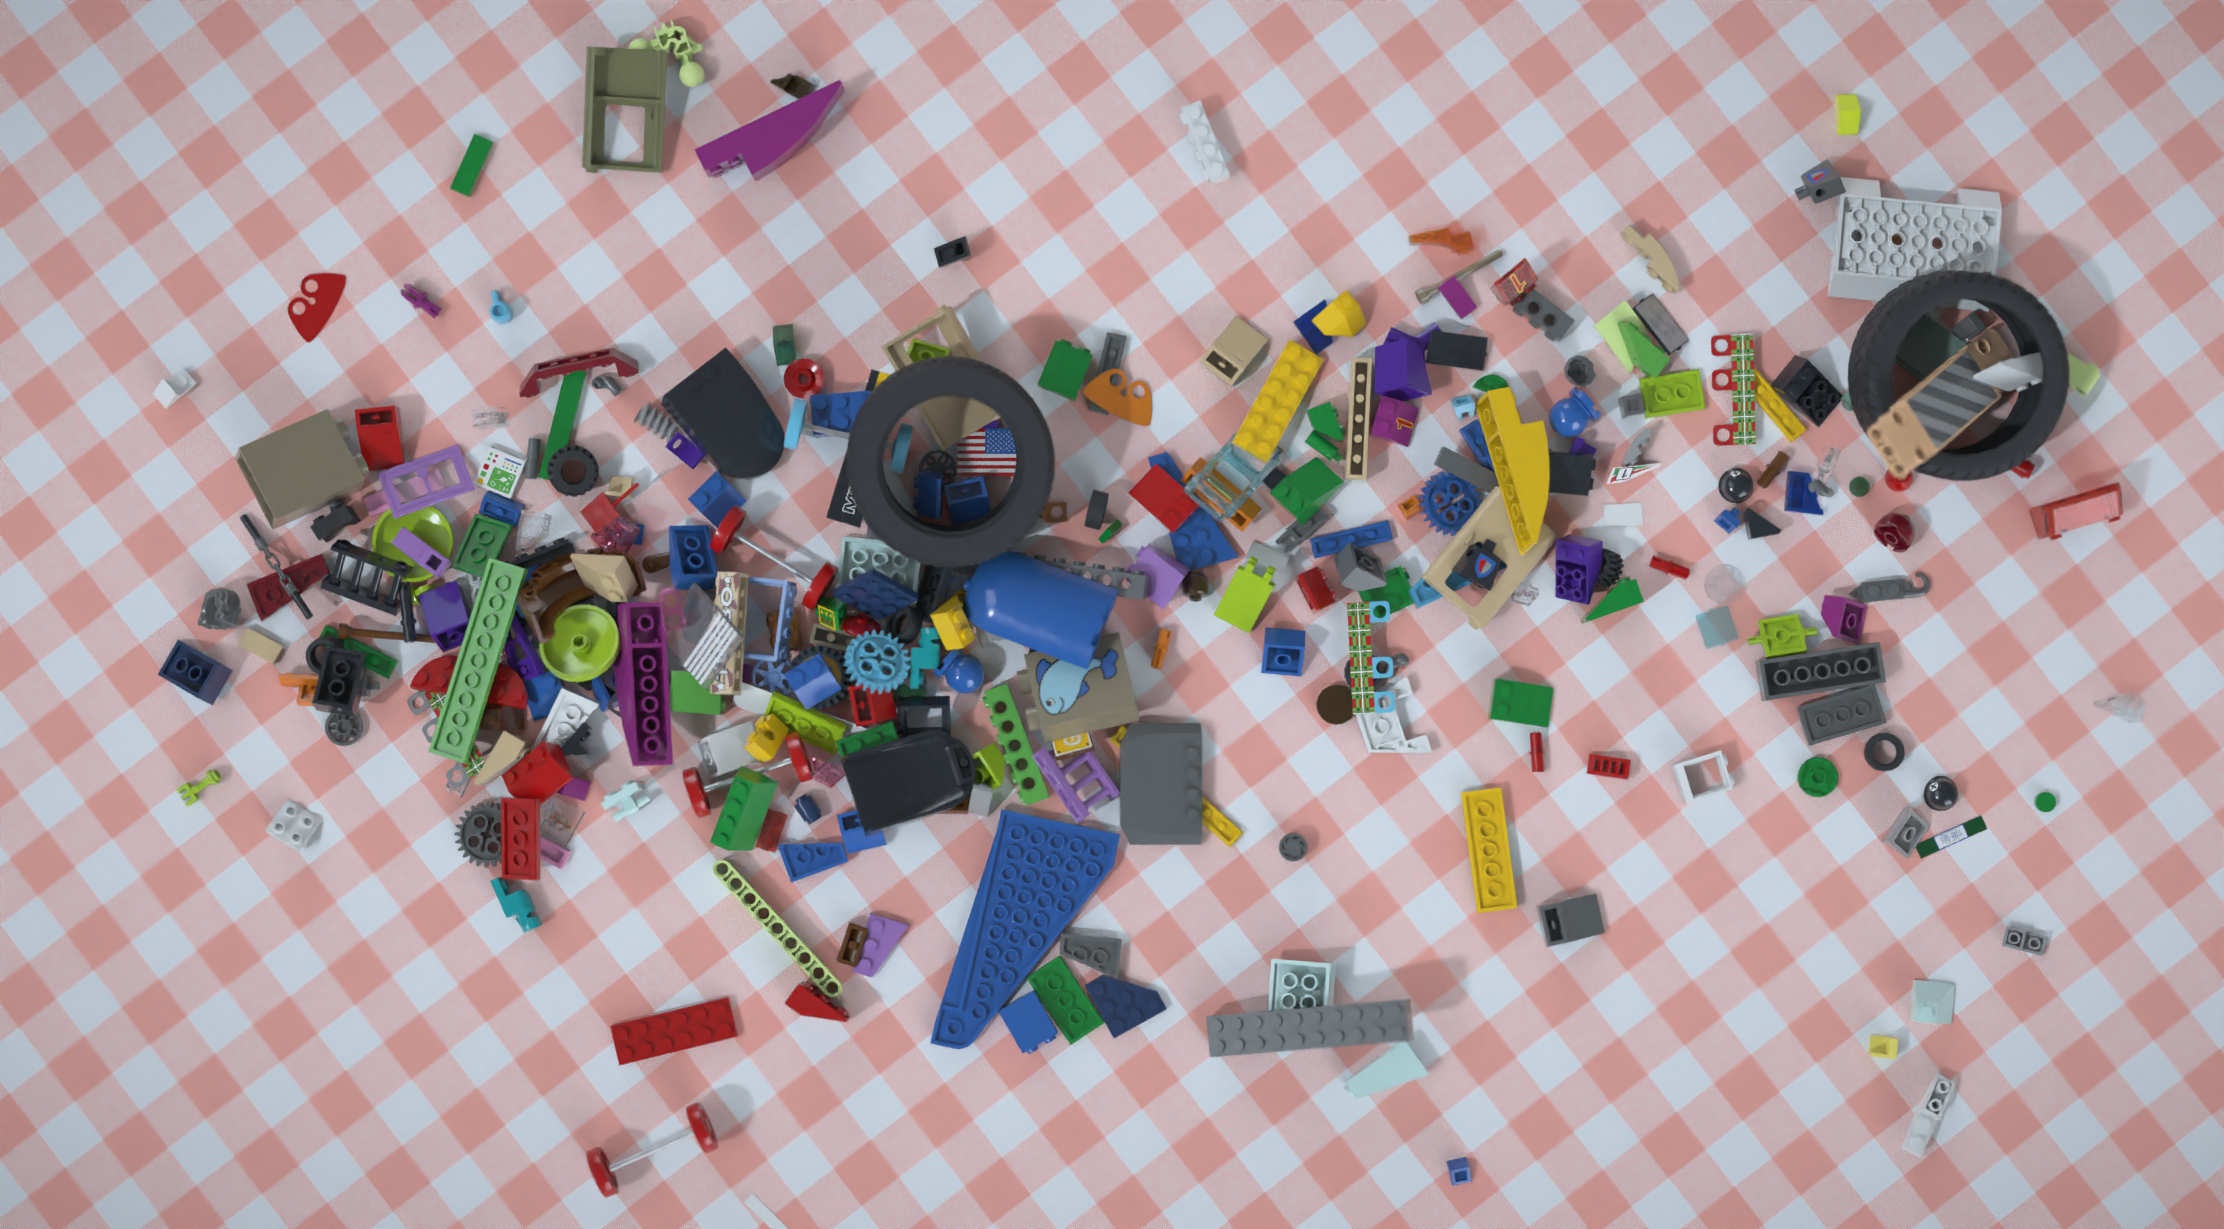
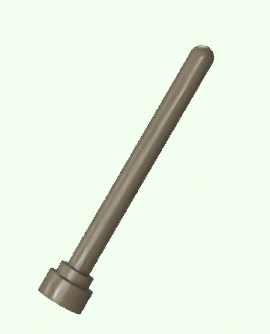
(1425, 294)

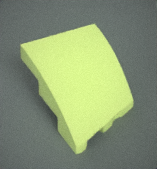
(1611, 334)

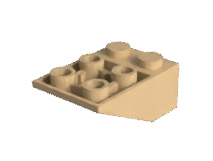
(1233, 351)

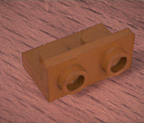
(795, 640)

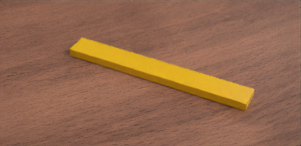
(1211, 817)

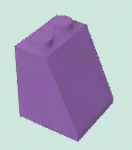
(1164, 573)

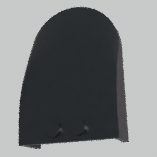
(727, 418)
(908, 779)

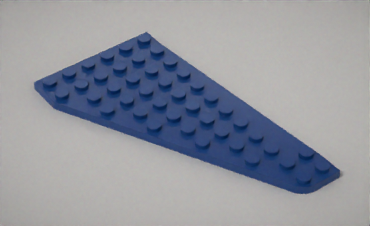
(1026, 897)

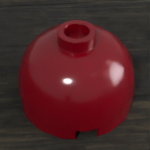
(1896, 531)

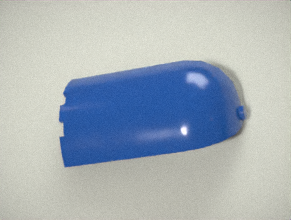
(1039, 606)

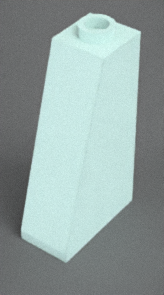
(1386, 1071)

